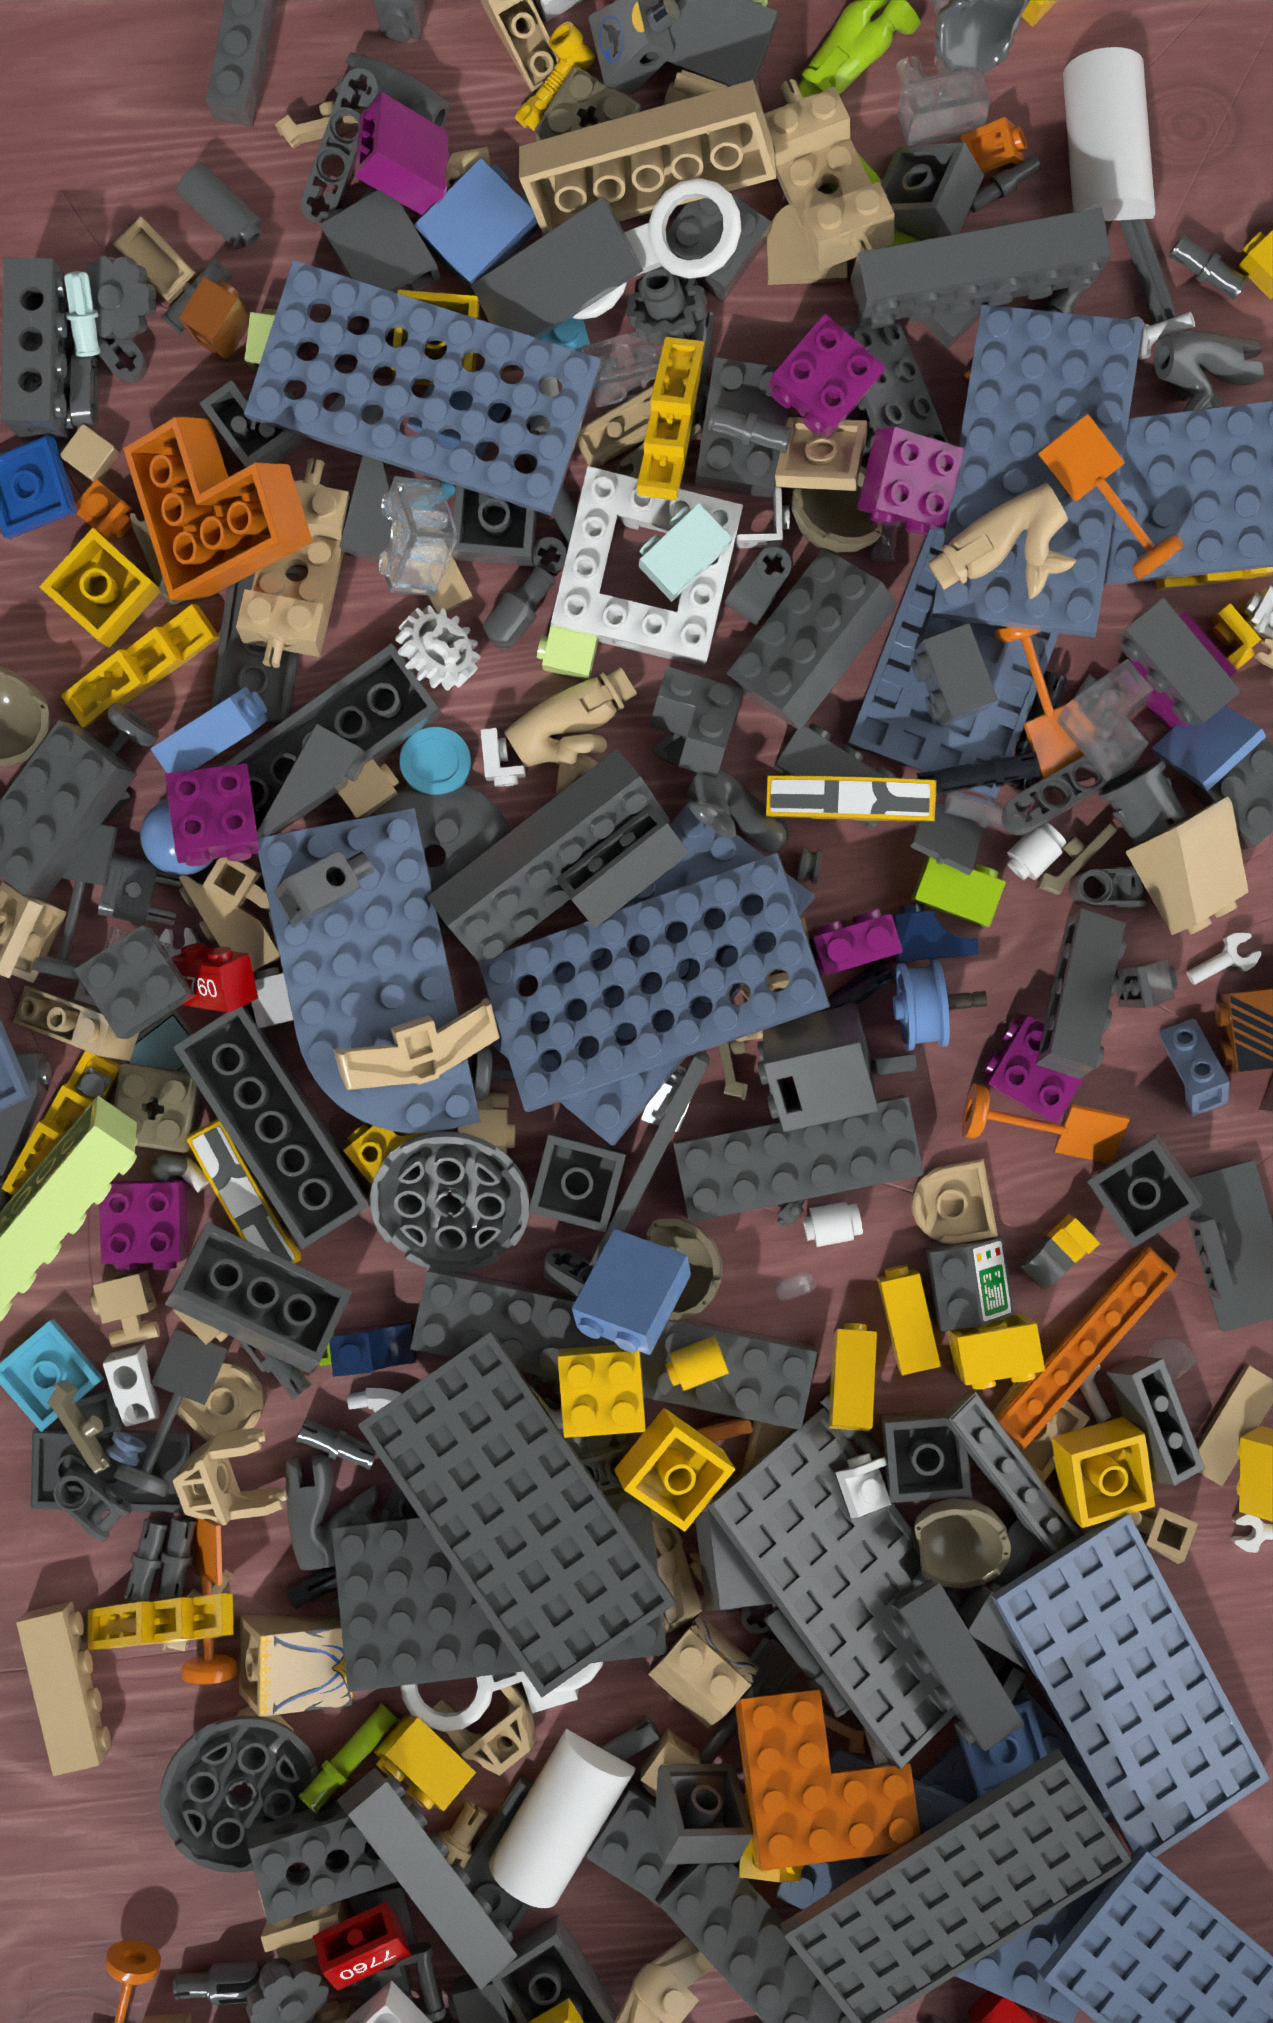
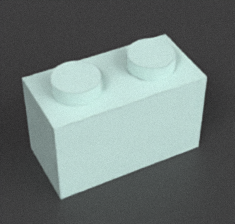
(684, 551)

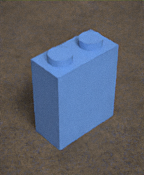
(477, 223)
(211, 732)
(631, 1292)

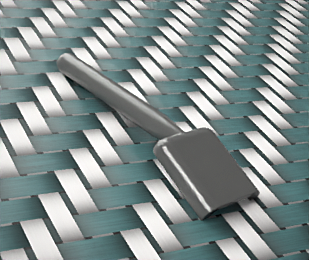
(774, 1676)

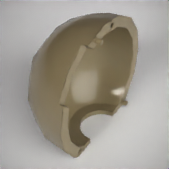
(832, 518)
(22, 718)
(703, 1261)
(961, 1543)

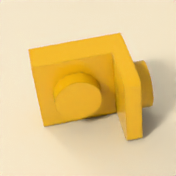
(1235, 631)

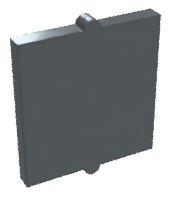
(949, 840)

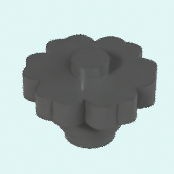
(120, 297)
(666, 306)
(287, 1993)

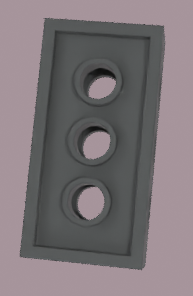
(36, 350)
(321, 1875)

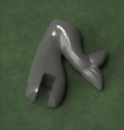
(401, 88)
(1224, 356)
(727, 802)
(307, 1507)

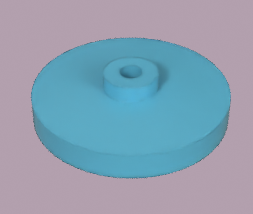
(435, 761)

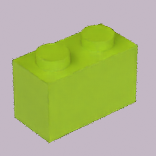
(958, 894)

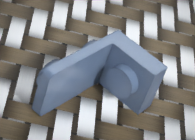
(1197, 1066)

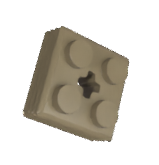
(579, 98)
(175, 1091)

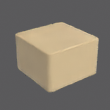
(89, 453)

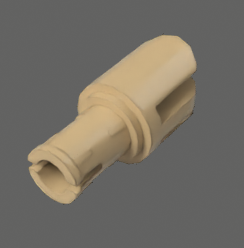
(462, 1833)

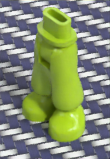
(856, 43)

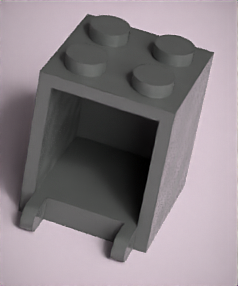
(828, 1067)

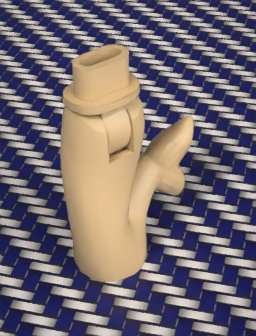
(992, 536)
(570, 711)

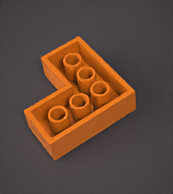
(202, 522)
(802, 1807)

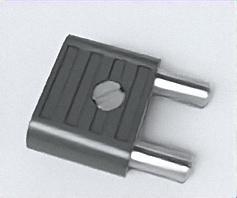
(131, 890)

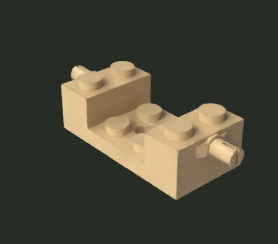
(816, 150)
(291, 613)

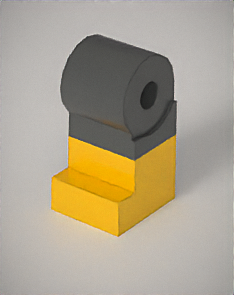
(1058, 1252)

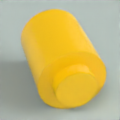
(696, 1364)

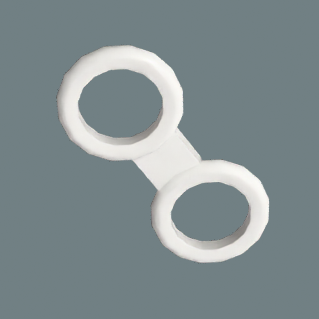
(653, 250)
(486, 1686)

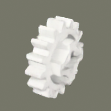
(437, 648)

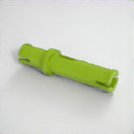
(348, 1758)

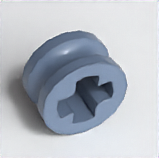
(125, 1448)

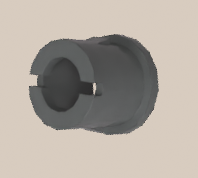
(1144, 801)

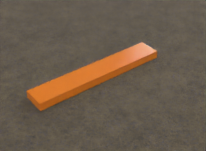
(1085, 1347)

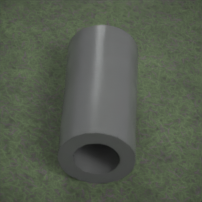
(220, 207)

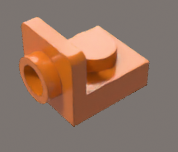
(996, 144)
(104, 511)

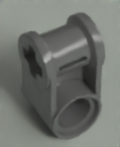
(757, 590)
(1117, 888)
(93, 1504)

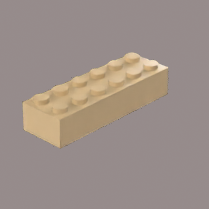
(645, 153)

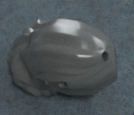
(977, 32)

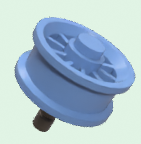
(924, 1004)

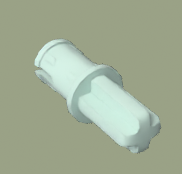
(81, 313)

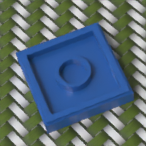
(33, 487)

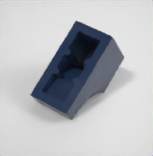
(926, 939)
(371, 1348)

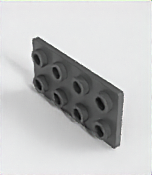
(900, 393)
(1235, 1244)

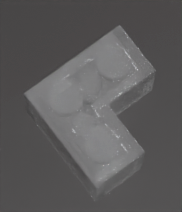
(420, 536)
(1100, 721)

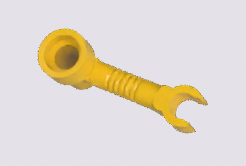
(571, 51)

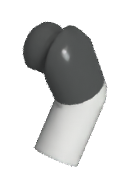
(179, 1166)

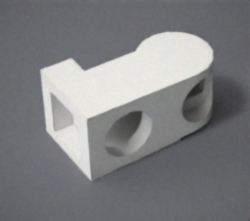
(132, 1385)

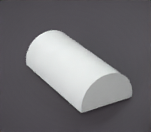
(1109, 134)
(558, 1820)

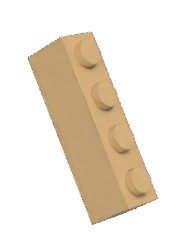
(64, 1688)

